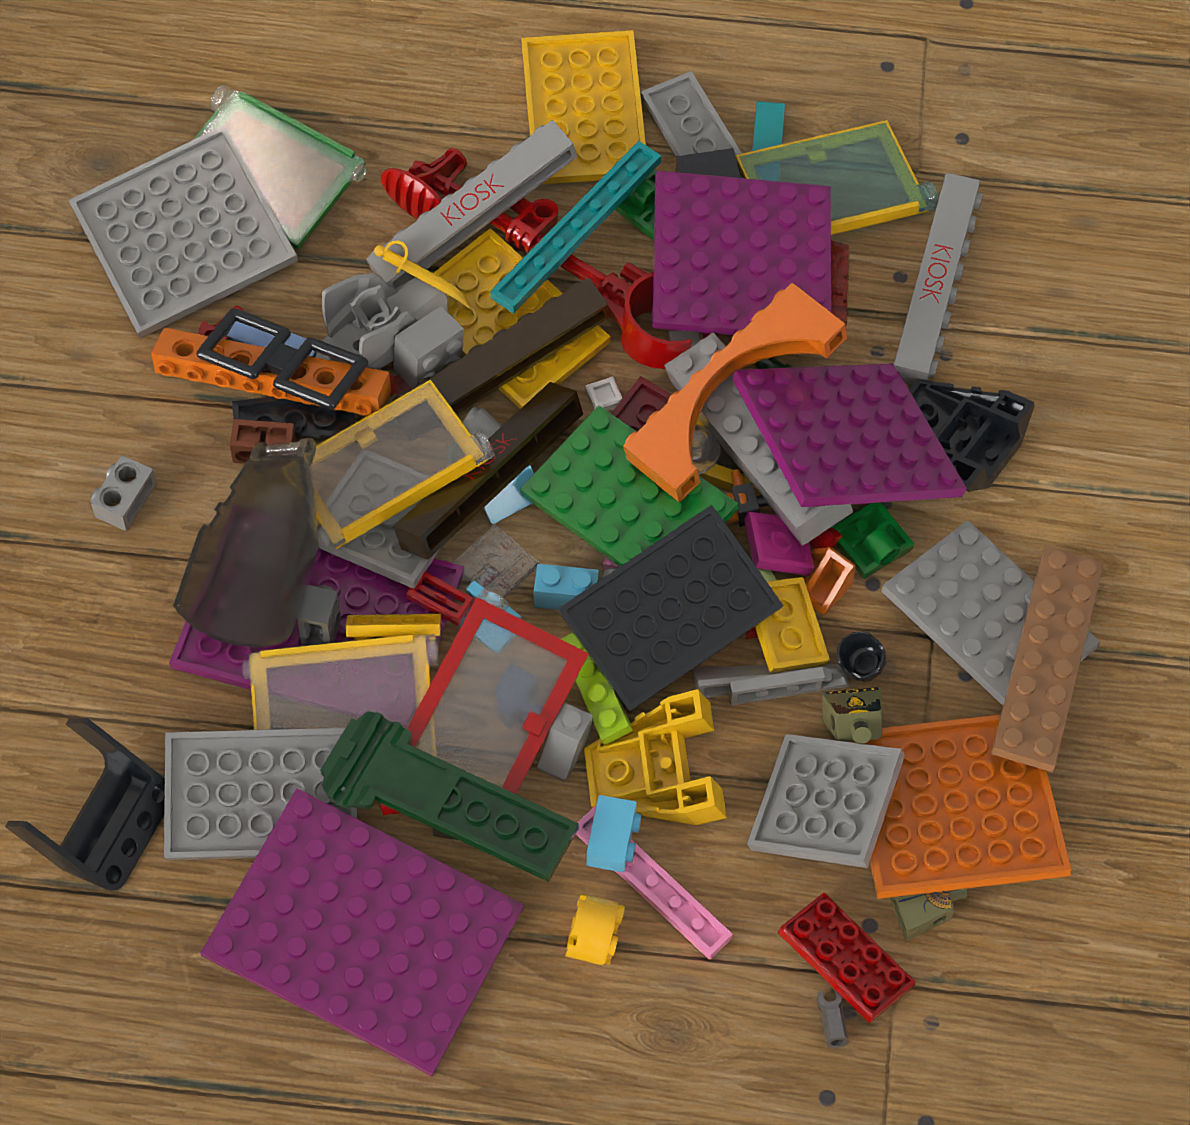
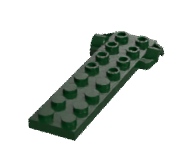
(380, 765)

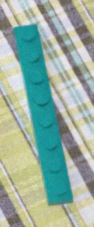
(575, 227)

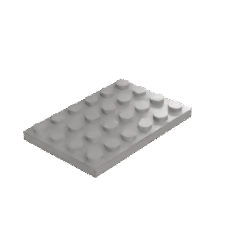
(970, 604)
(234, 785)

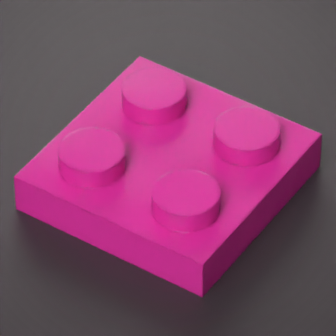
(775, 546)

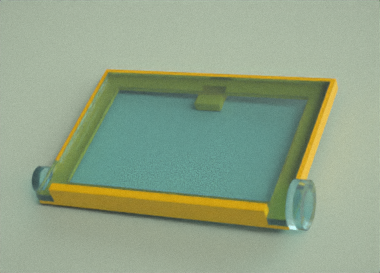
(862, 166)

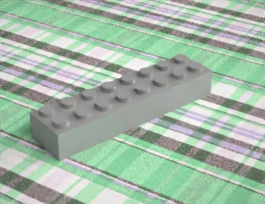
(739, 435)

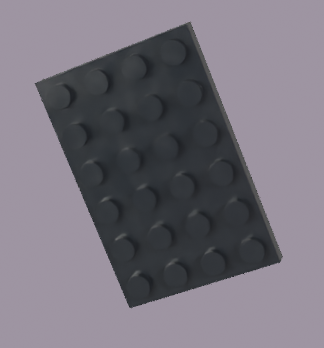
(670, 608)

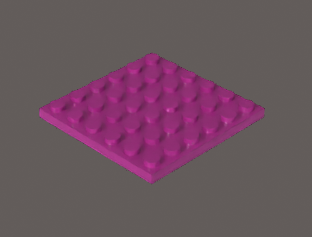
(733, 246)
(848, 434)

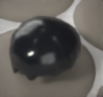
(861, 656)

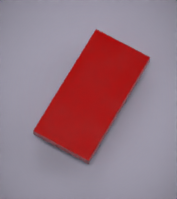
(846, 957)

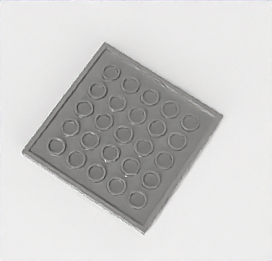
(183, 231)

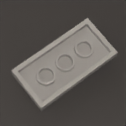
(687, 117)

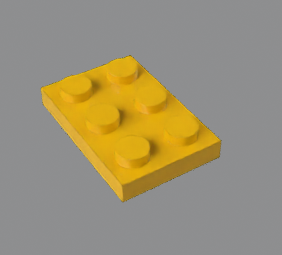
(792, 634)

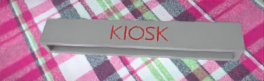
(478, 201)
(936, 279)

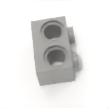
(130, 494)

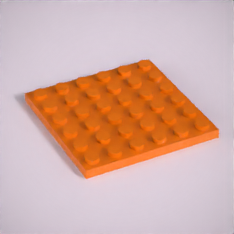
(964, 814)

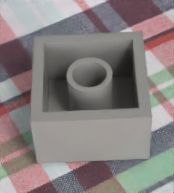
(427, 346)

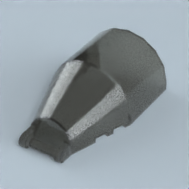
(256, 551)

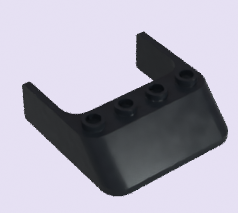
(112, 822)

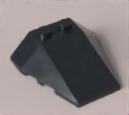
(974, 427)

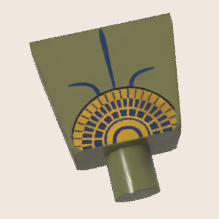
(924, 911)

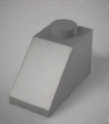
(565, 742)

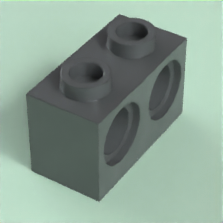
(319, 615)

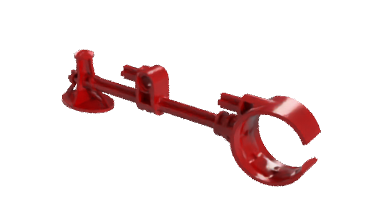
(416, 194)

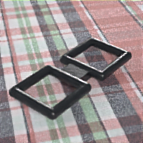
(282, 359)

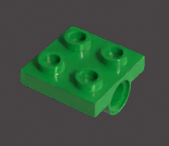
(640, 206)
(872, 539)

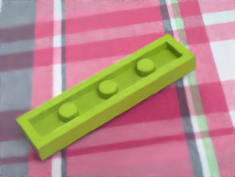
(600, 699)

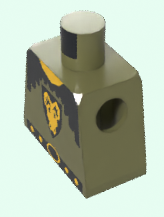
(853, 714)

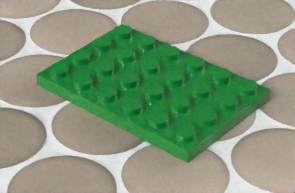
(607, 498)

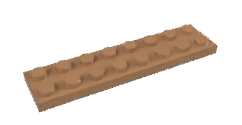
(1047, 659)

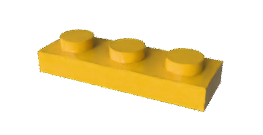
(368, 626)

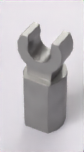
(833, 1021)

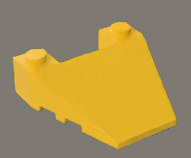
(653, 764)

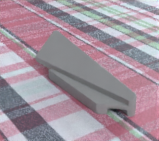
(756, 684)

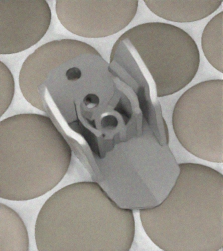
(369, 312)

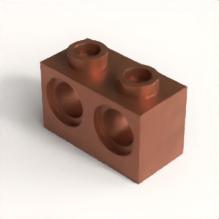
(248, 432)

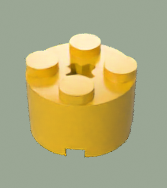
(593, 928)

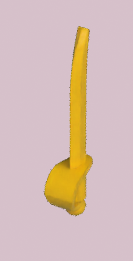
(419, 272)

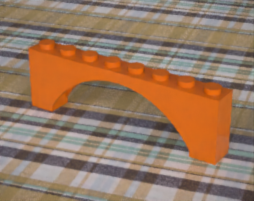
(786, 326)

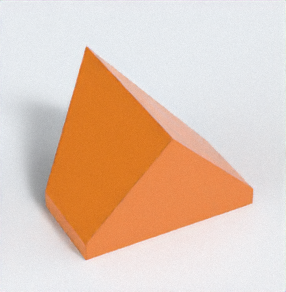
(830, 578)

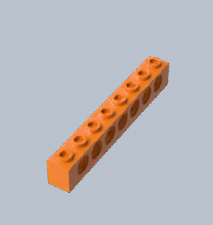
(176, 357)

